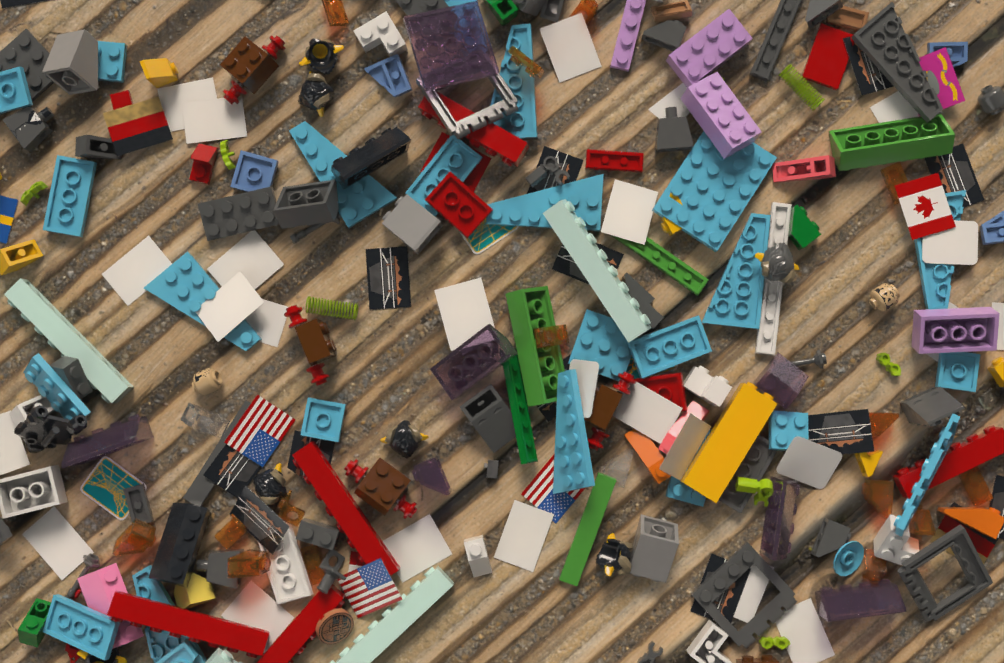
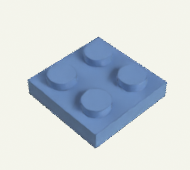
(253, 172)

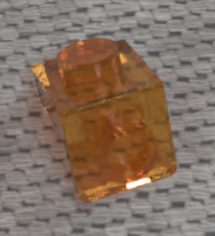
(874, 567)

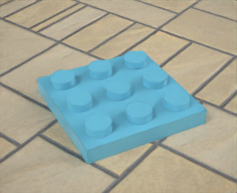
(603, 343)

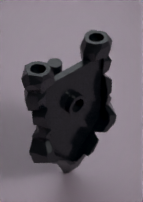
(47, 431)

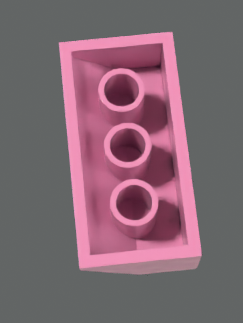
(98, 592)

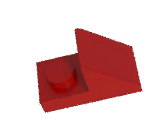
(203, 163)

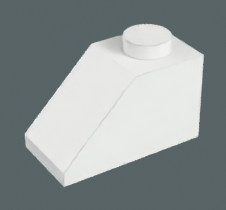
(22, 410)
(477, 556)

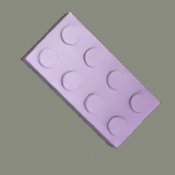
(709, 48)
(720, 115)
(955, 330)

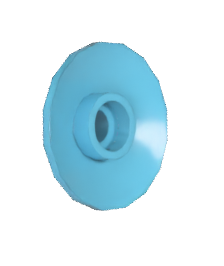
(848, 558)

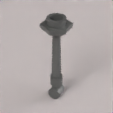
(303, 233)
(819, 359)
(90, 561)

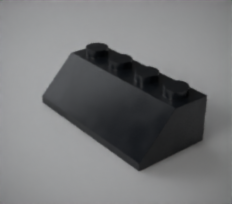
(370, 157)
(180, 544)

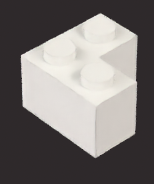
(381, 31)
(708, 388)
(892, 546)
(706, 645)

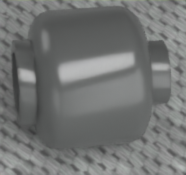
(991, 99)

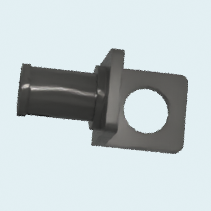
(331, 573)

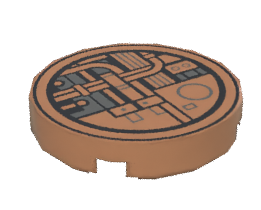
(334, 626)

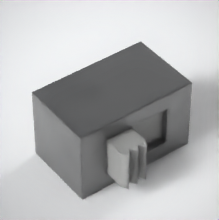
(492, 468)

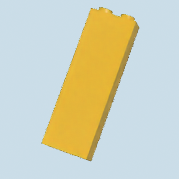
(729, 441)

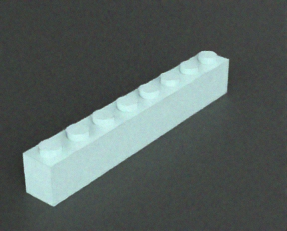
(597, 270)
(68, 340)
(398, 618)

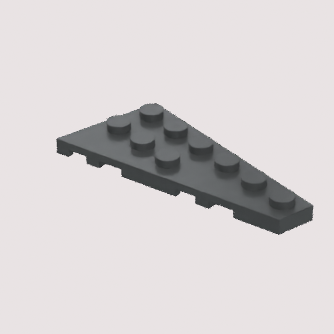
(897, 59)

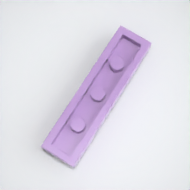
(627, 34)

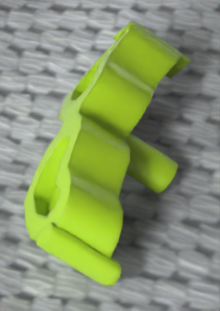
(226, 155)
(34, 189)
(884, 360)
(768, 642)

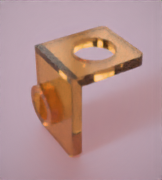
(587, 6)
(285, 508)
(231, 532)

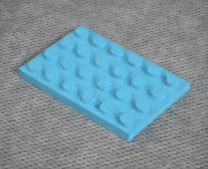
(713, 190)

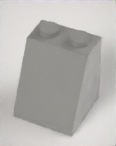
(74, 62)
(412, 223)
(654, 548)

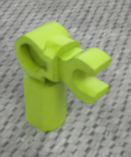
(763, 488)

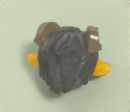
(778, 263)

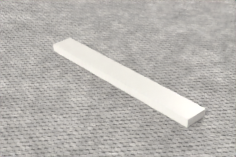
(772, 290)

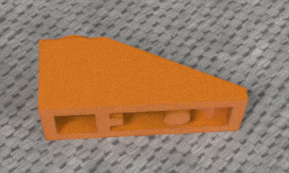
(648, 454)
(980, 519)

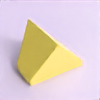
(197, 592)

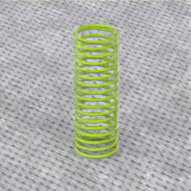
(802, 89)
(333, 306)

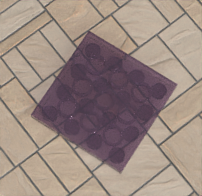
(451, 45)

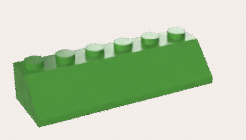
(891, 142)
(539, 366)

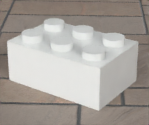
(31, 491)

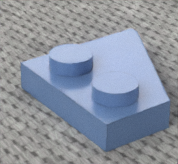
(957, 51)
(391, 75)
(993, 230)

